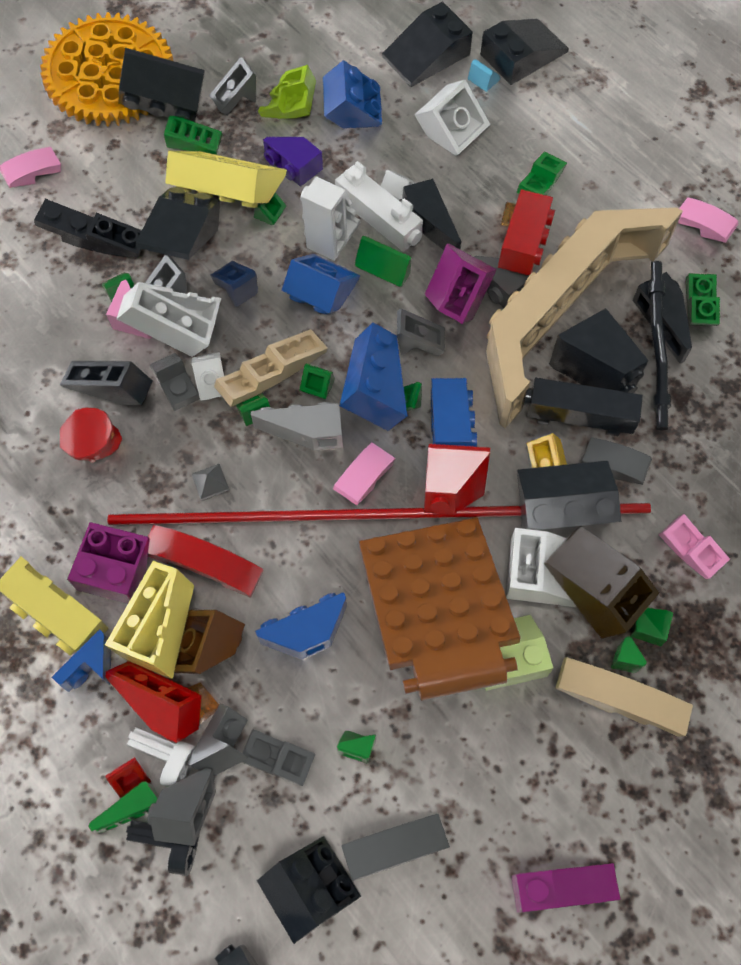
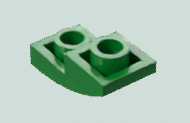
(702, 299)

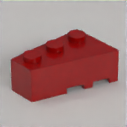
(527, 232)

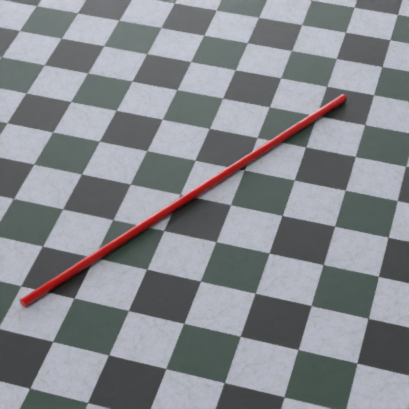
(317, 515)

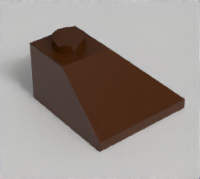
(207, 640)

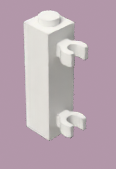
(380, 208)

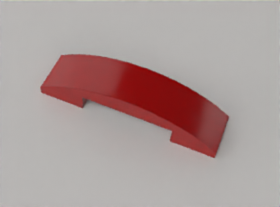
(204, 559)

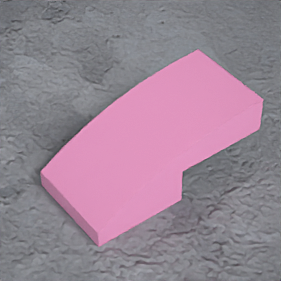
(24, 167)
(710, 220)
(363, 473)
(693, 548)

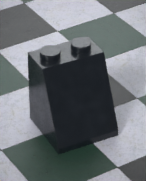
(599, 354)

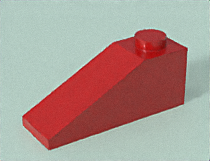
(157, 700)

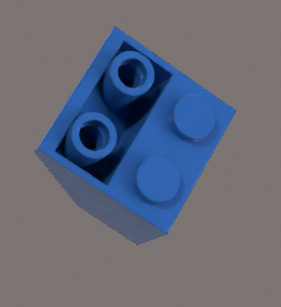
(351, 98)

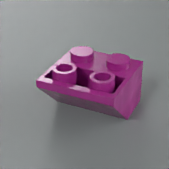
(459, 284)
(110, 563)

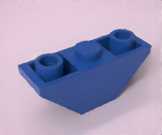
(306, 629)

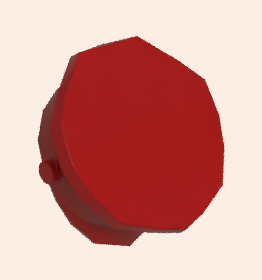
(89, 435)

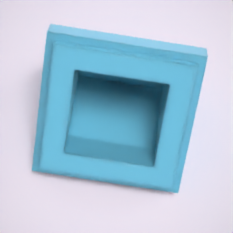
(482, 75)

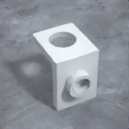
(206, 371)

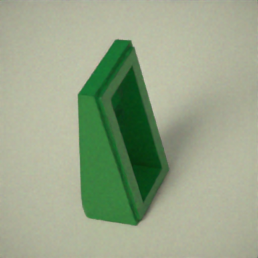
(193, 129)
(128, 808)

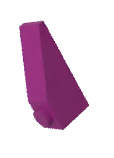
(565, 887)

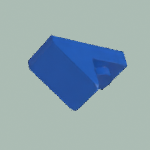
(90, 656)

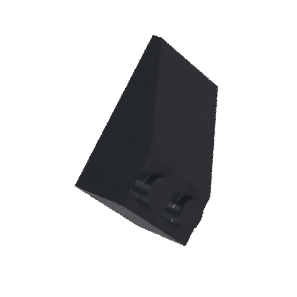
(429, 45)
(520, 48)
(180, 223)

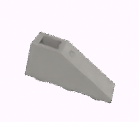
(309, 426)

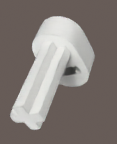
(173, 754)

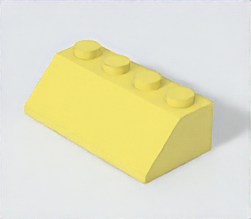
(223, 177)

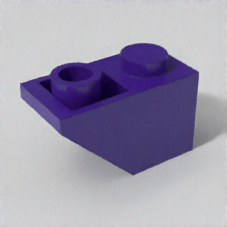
(295, 155)

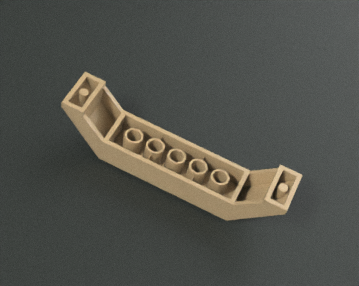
(559, 283)

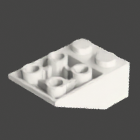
(528, 575)

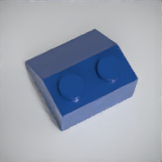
(319, 283)

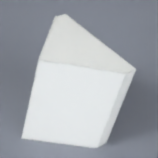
(394, 183)

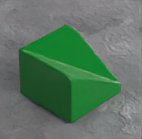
(653, 626)
(356, 746)

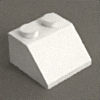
(453, 117)

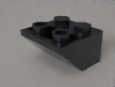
(308, 888)

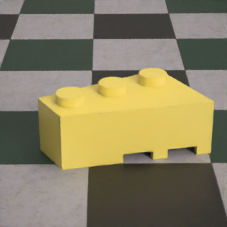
(49, 607)
(154, 620)

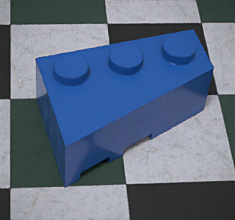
(375, 379)
(450, 412)

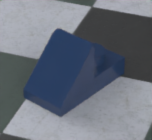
(238, 281)

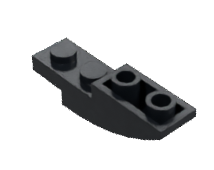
(88, 232)

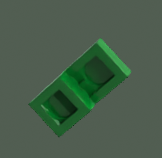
(543, 174)

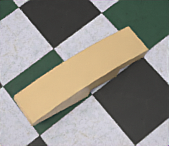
(271, 368)
(624, 696)

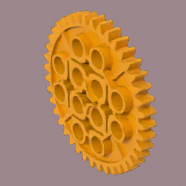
(86, 66)

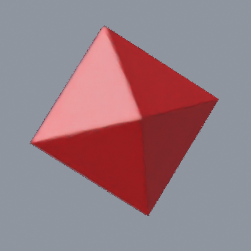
(127, 777)

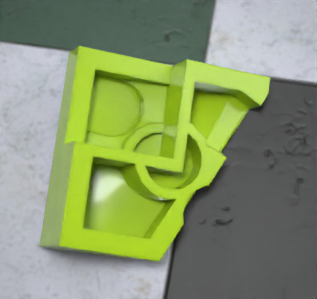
(292, 95)

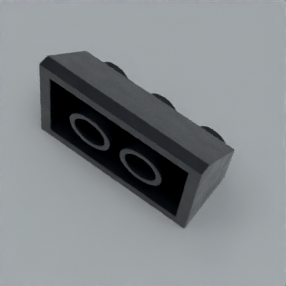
(160, 85)
(568, 496)

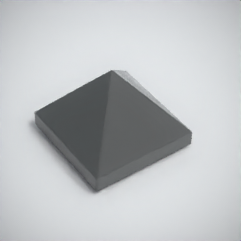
(210, 482)

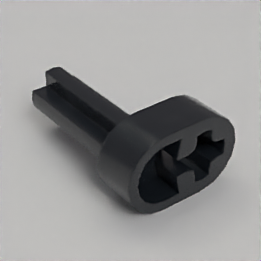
(180, 857)

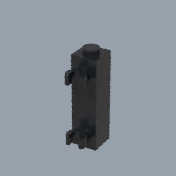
(584, 406)

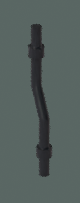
(661, 399)

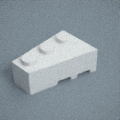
(327, 217)
(170, 316)

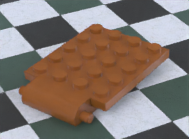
(441, 608)

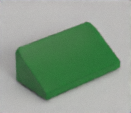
(383, 261)

